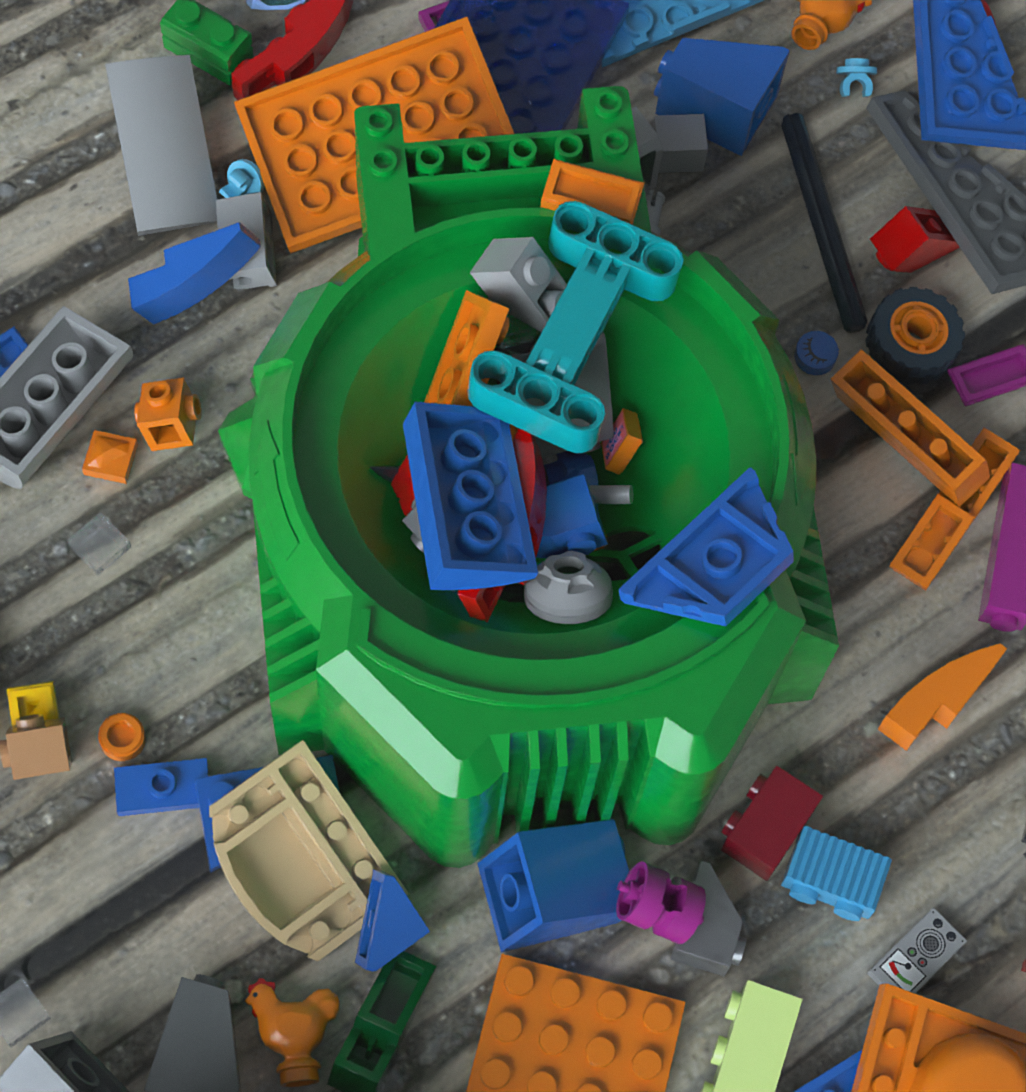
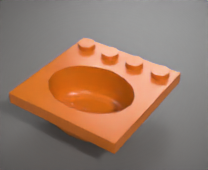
(936, 1048)

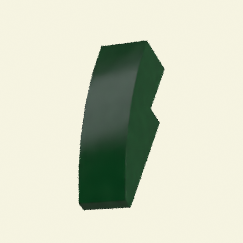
(381, 1024)

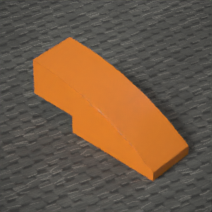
(939, 695)

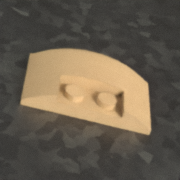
(296, 853)

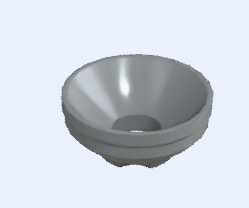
(569, 596)

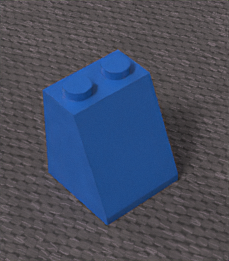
(723, 81)
(554, 882)

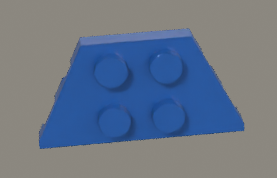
(716, 560)

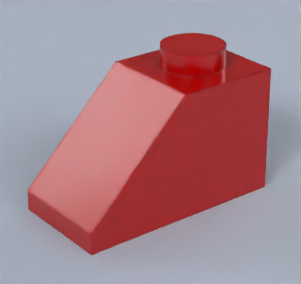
(912, 240)

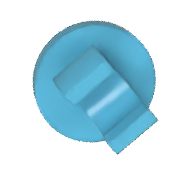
(856, 70)
(242, 179)

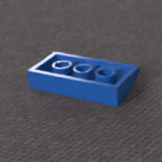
(468, 498)

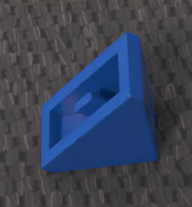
(388, 923)

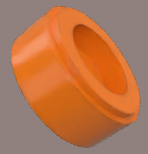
(122, 736)

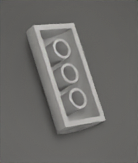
(53, 389)

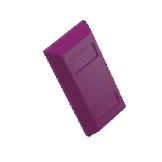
(990, 375)

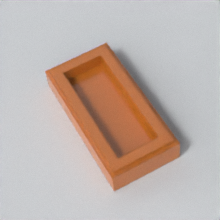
(598, 189)

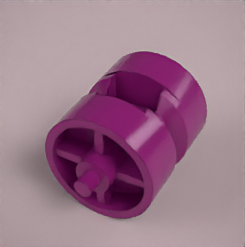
(667, 905)

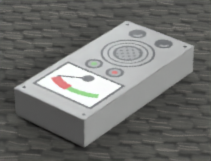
(918, 953)

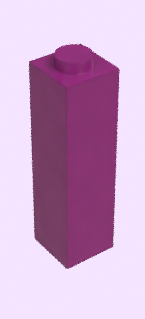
(1005, 579)

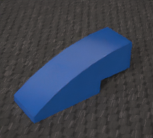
(191, 272)

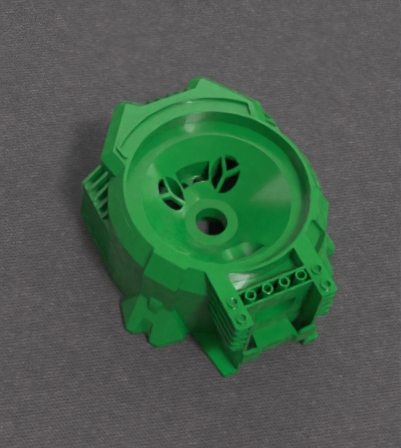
(517, 712)

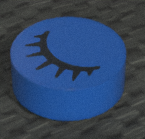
(816, 353)

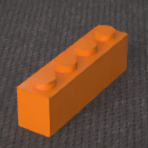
(910, 428)

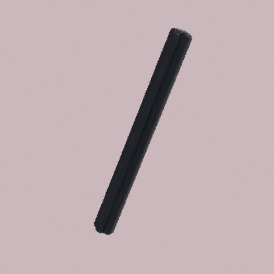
(824, 223)

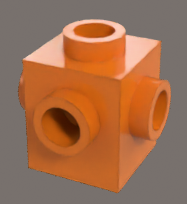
(167, 414)

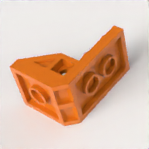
(476, 329)

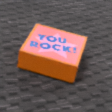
(624, 444)

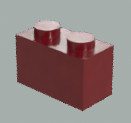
(770, 822)

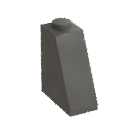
(197, 1042)

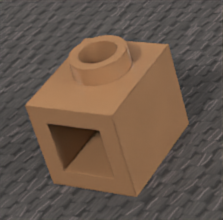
(36, 747)

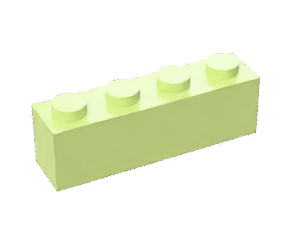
(755, 1041)

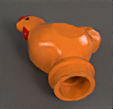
(823, 18)
(293, 1029)

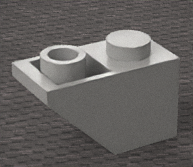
(520, 278)

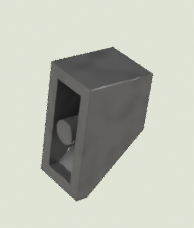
(717, 939)

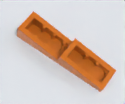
(945, 522)

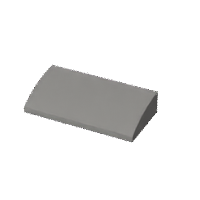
(163, 143)

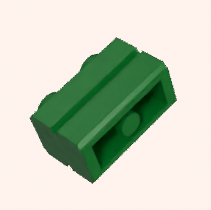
(206, 37)

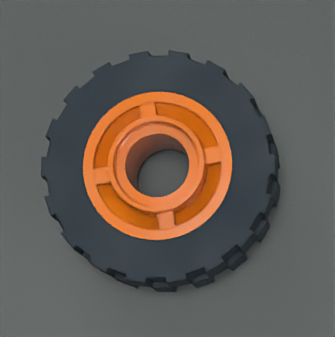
(924, 315)

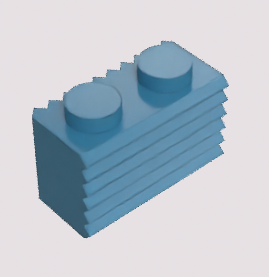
(836, 874)

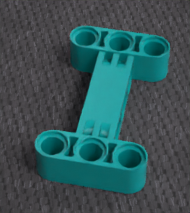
(575, 326)

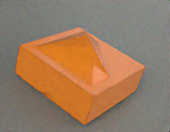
(110, 457)

